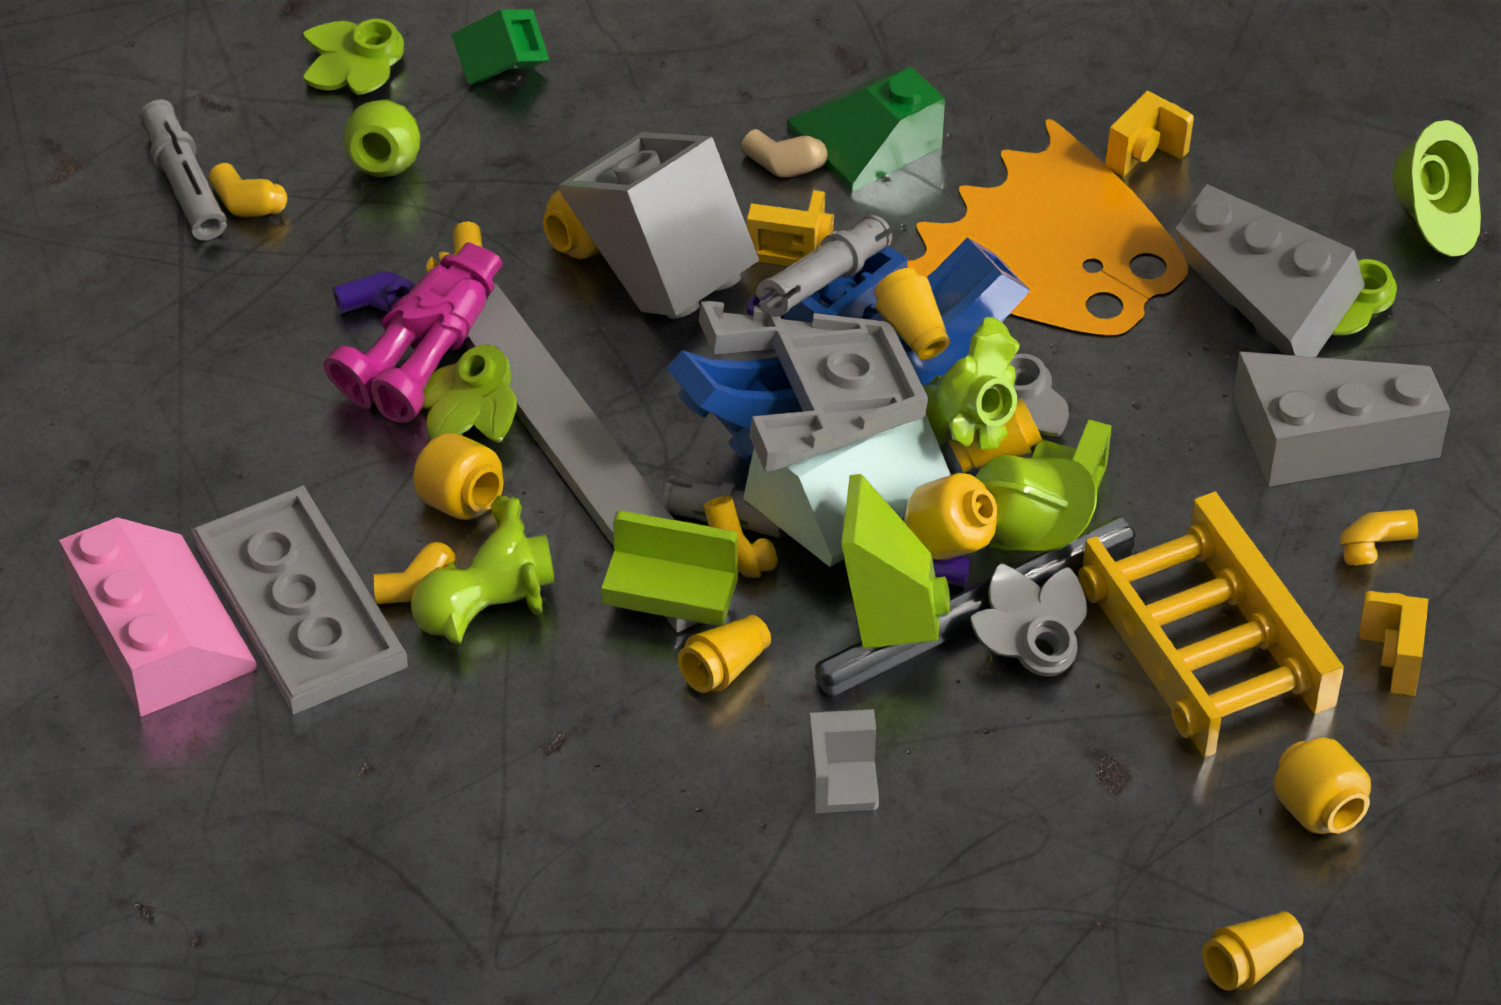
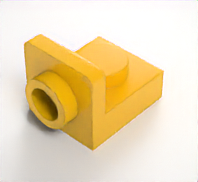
(1143, 128)
(787, 234)
(1401, 626)

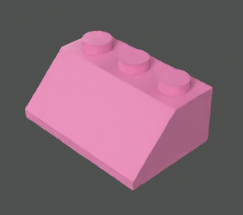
(153, 612)

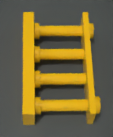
(1241, 579)

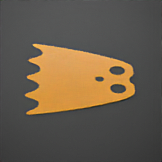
(1052, 219)

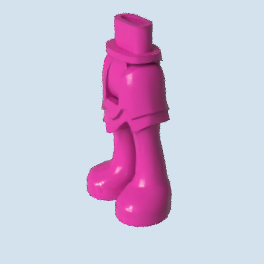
(431, 320)

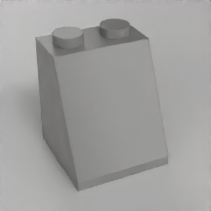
(664, 220)

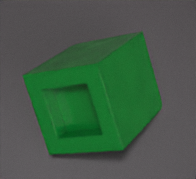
(500, 43)

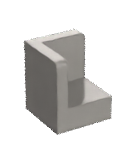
(843, 761)

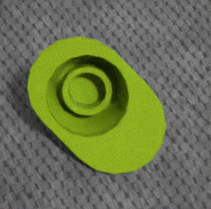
(1440, 187)
(1038, 501)

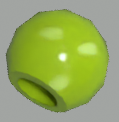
(380, 132)

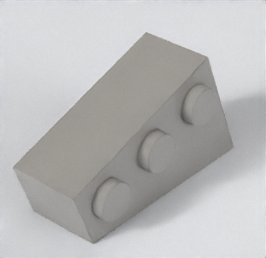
(1271, 270)
(1337, 414)

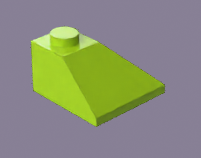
(889, 573)

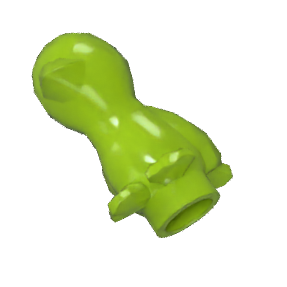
(976, 390)
(501, 573)

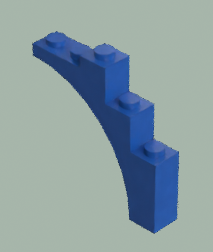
(966, 288)

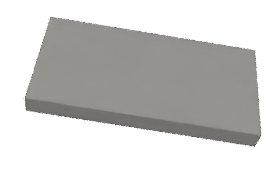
(299, 599)

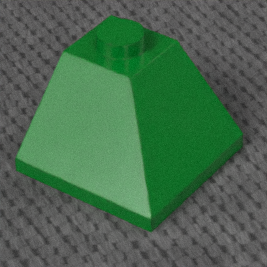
(876, 126)

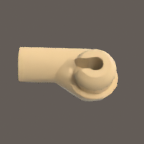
(785, 157)

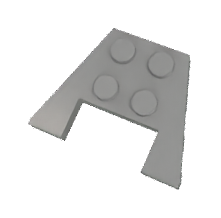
(842, 370)

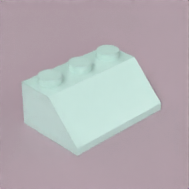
(812, 494)

